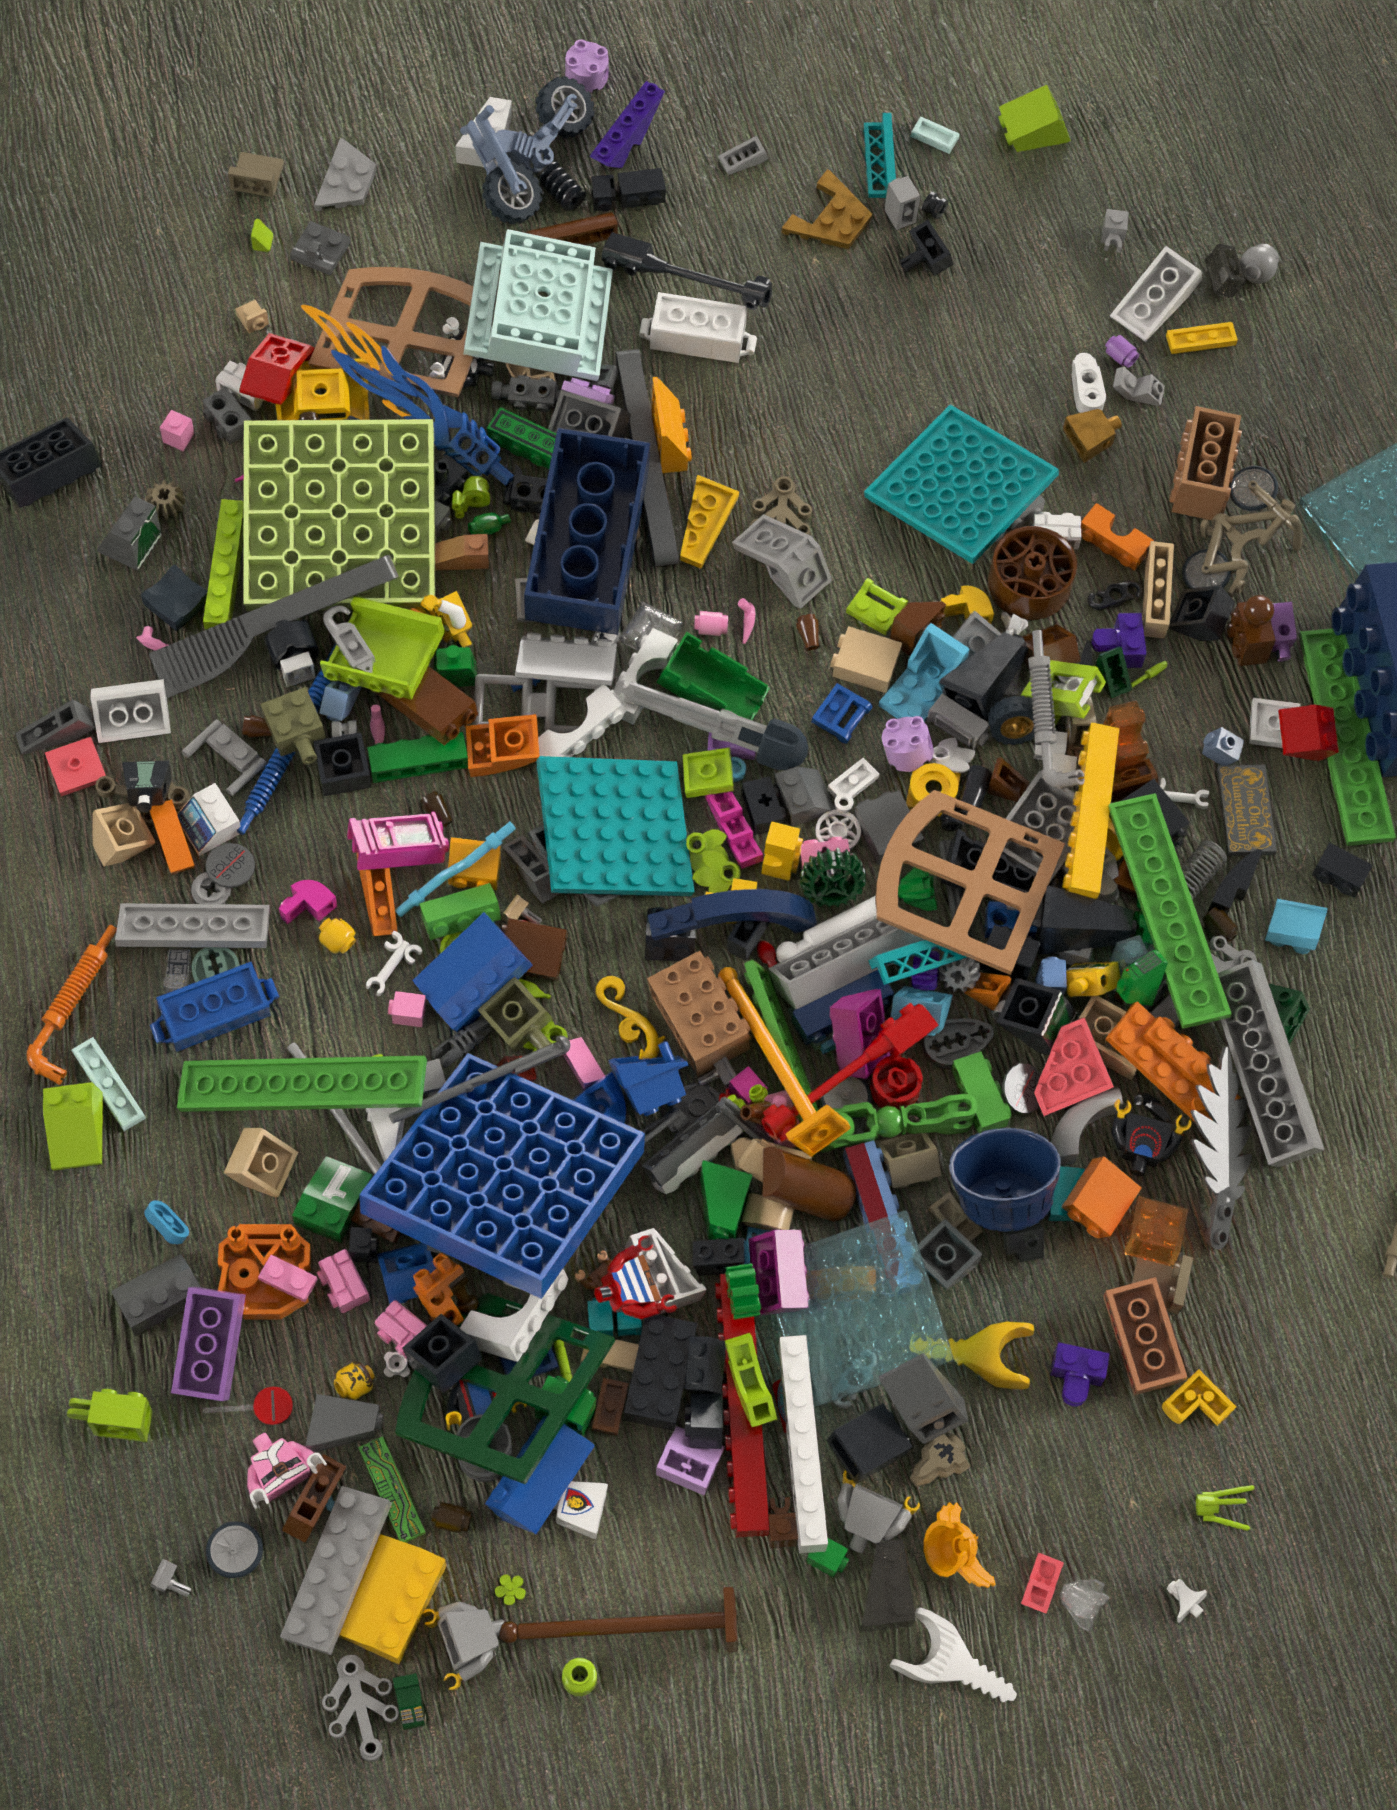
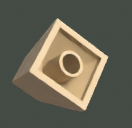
(119, 833)

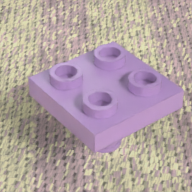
(581, 388)

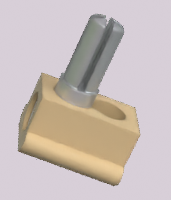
(519, 908)

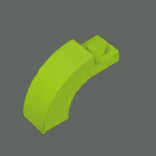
(749, 1380)

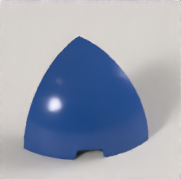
(604, 1097)

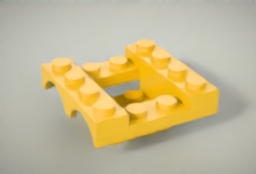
(342, 394)

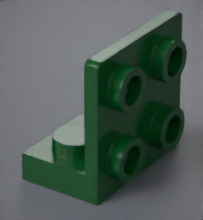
(1291, 1009)

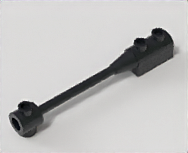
(639, 257)

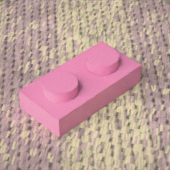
(287, 1278)

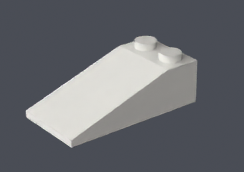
(1157, 294)

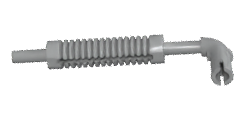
(1043, 716)

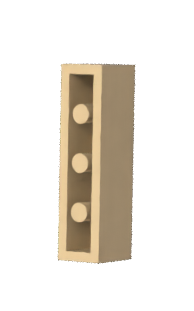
(1157, 589)

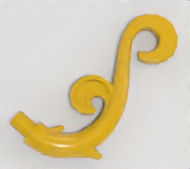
(632, 1018)

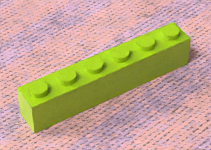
(225, 564)

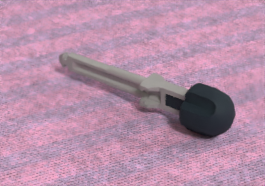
(778, 744)

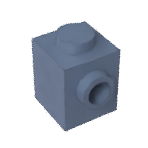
(1222, 746)

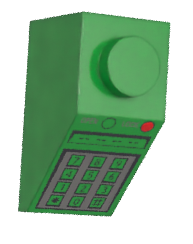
(1142, 979)

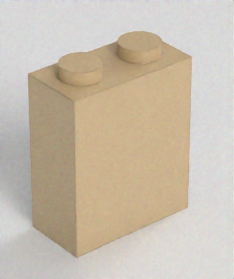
(866, 659)

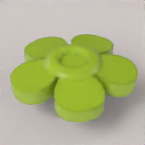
(510, 1589)

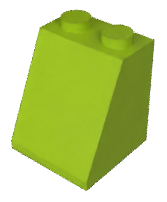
(1033, 121)

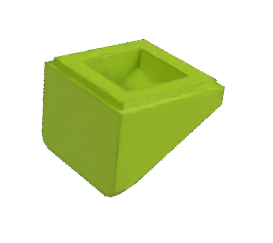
(261, 236)

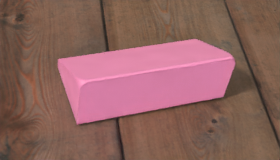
(583, 1063)

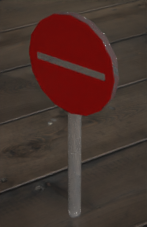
(270, 1406)

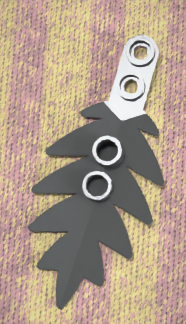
(1225, 1142)

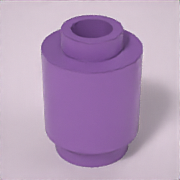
(1121, 351)

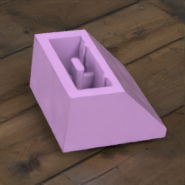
(686, 1465)

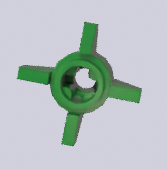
(917, 890)

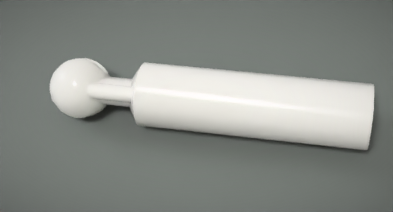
(828, 929)

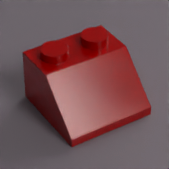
(1308, 732)

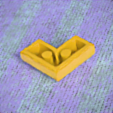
(1195, 1393)

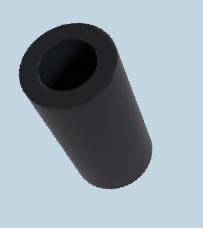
(974, 787)

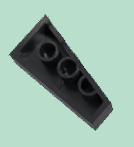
(966, 854)

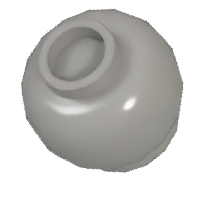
(1259, 263)

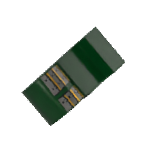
(409, 1701)

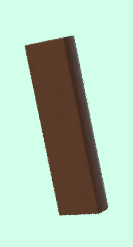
(581, 231)

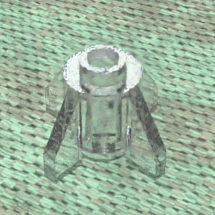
(1084, 1600)

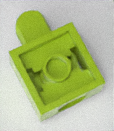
(114, 1414)

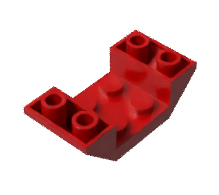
(272, 366)

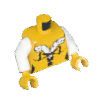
(453, 616)

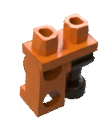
(439, 1286)

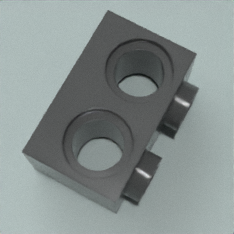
(230, 414)

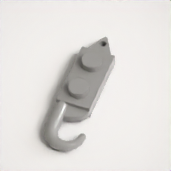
(349, 641)

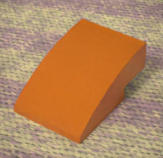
(502, 744)

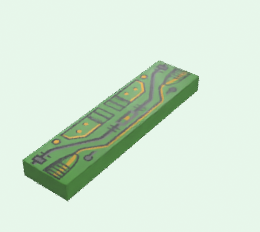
(391, 1487)

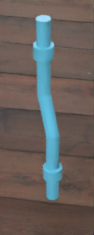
(492, 841)

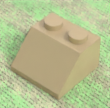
(261, 1161)

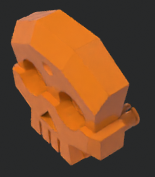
(242, 1253)

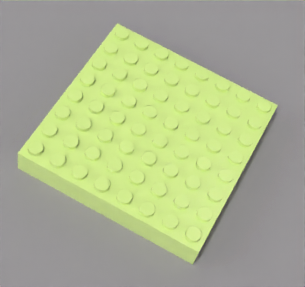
(334, 500)

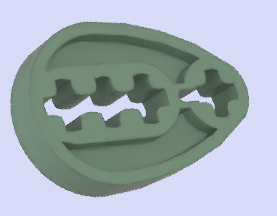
(202, 964)

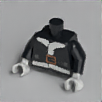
(477, 367)

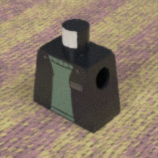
(147, 783)

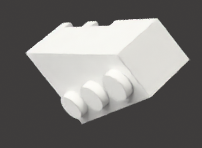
(499, 120)
(667, 1271)

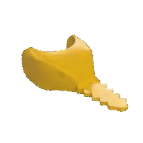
(983, 1352)

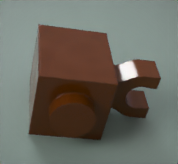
(782, 1525)

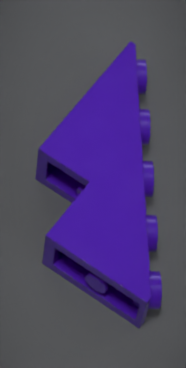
(629, 127)

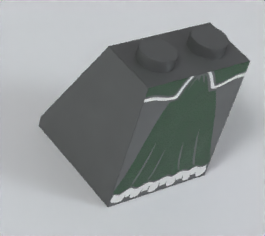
(133, 534)

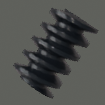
(561, 186)

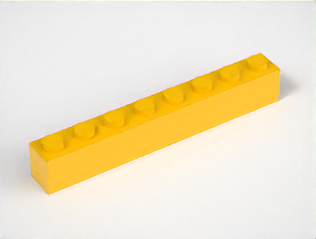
(1092, 811)

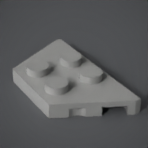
(346, 178)

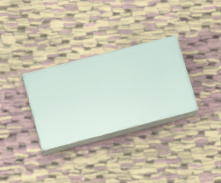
(935, 135)

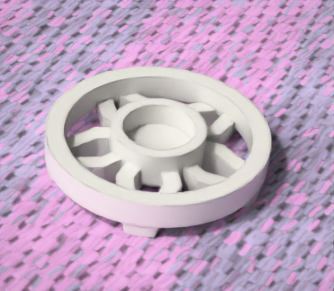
(838, 828)

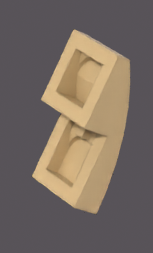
(621, 1356)

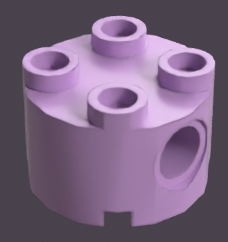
(587, 64)
(907, 743)

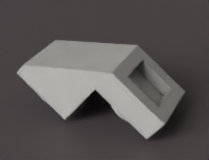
(1143, 389)

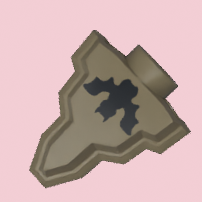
(940, 1459)

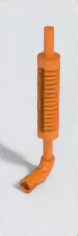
(65, 1002)

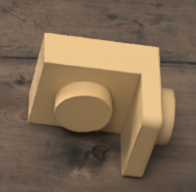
(252, 316)

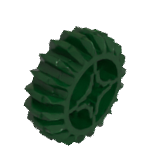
(832, 883)

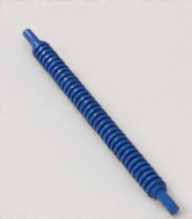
(277, 765)

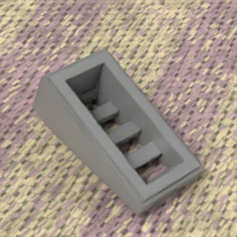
(746, 147)

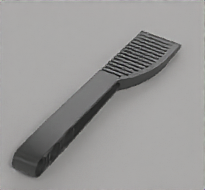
(218, 648)

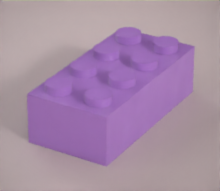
(208, 1343)

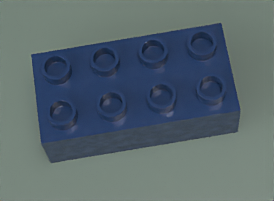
(587, 531)
(1370, 627)

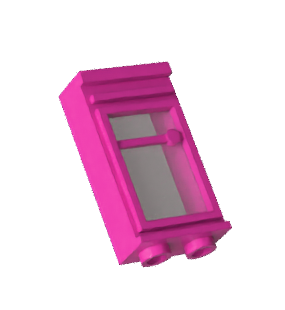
(398, 841)

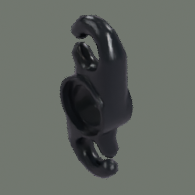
(1108, 602)

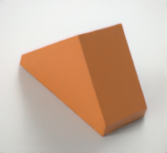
(989, 989)

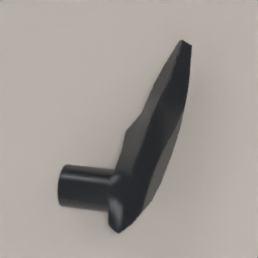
(1152, 1106)

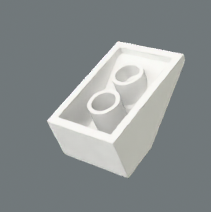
(385, 1132)

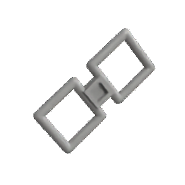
(532, 703)

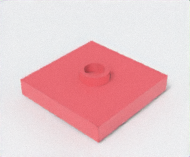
(75, 766)

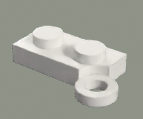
(852, 783)

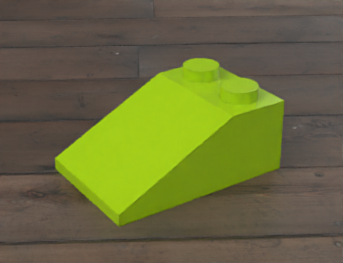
(73, 1125)

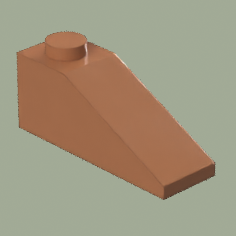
(462, 553)

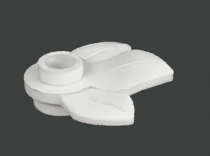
(952, 756)

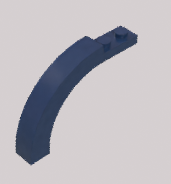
(733, 906)

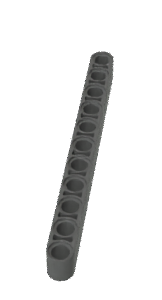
(641, 429)

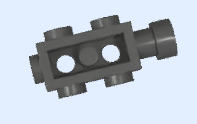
(530, 395)

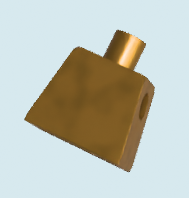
(1091, 432)

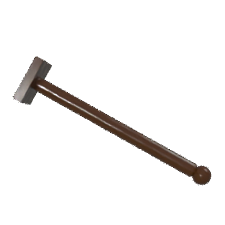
(628, 1625)

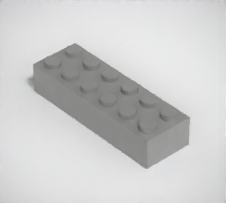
(836, 961)

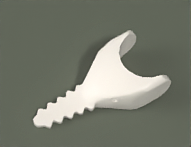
(952, 1661)

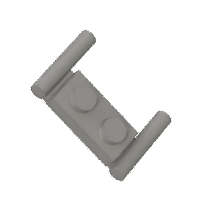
(230, 748)

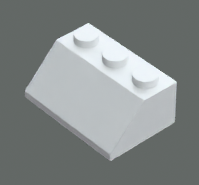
(130, 711)

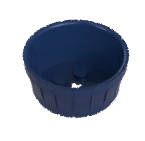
(1002, 1166)

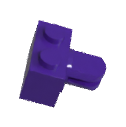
(1128, 634)
(1079, 1369)

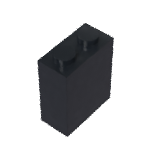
(869, 1443)

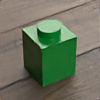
(831, 1560)

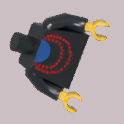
(1145, 1139)

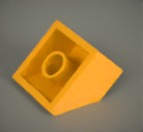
(482, 872)

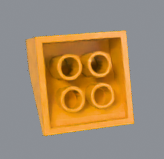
(668, 429)

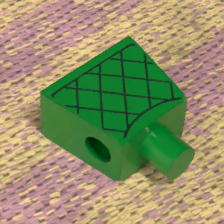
(456, 665)

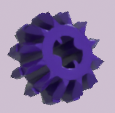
(926, 980)

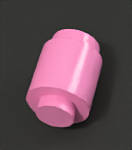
(711, 623)

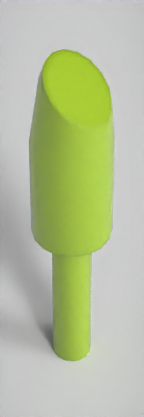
(1151, 672)

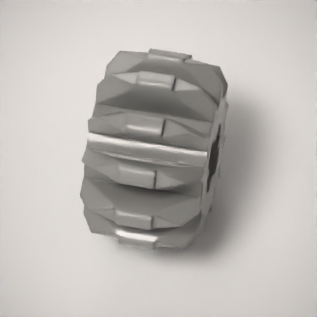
(964, 979)

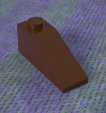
(313, 1499)

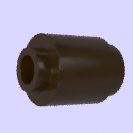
(1220, 924)
(451, 1517)

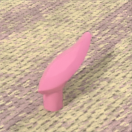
(749, 618)
(148, 641)
(377, 724)

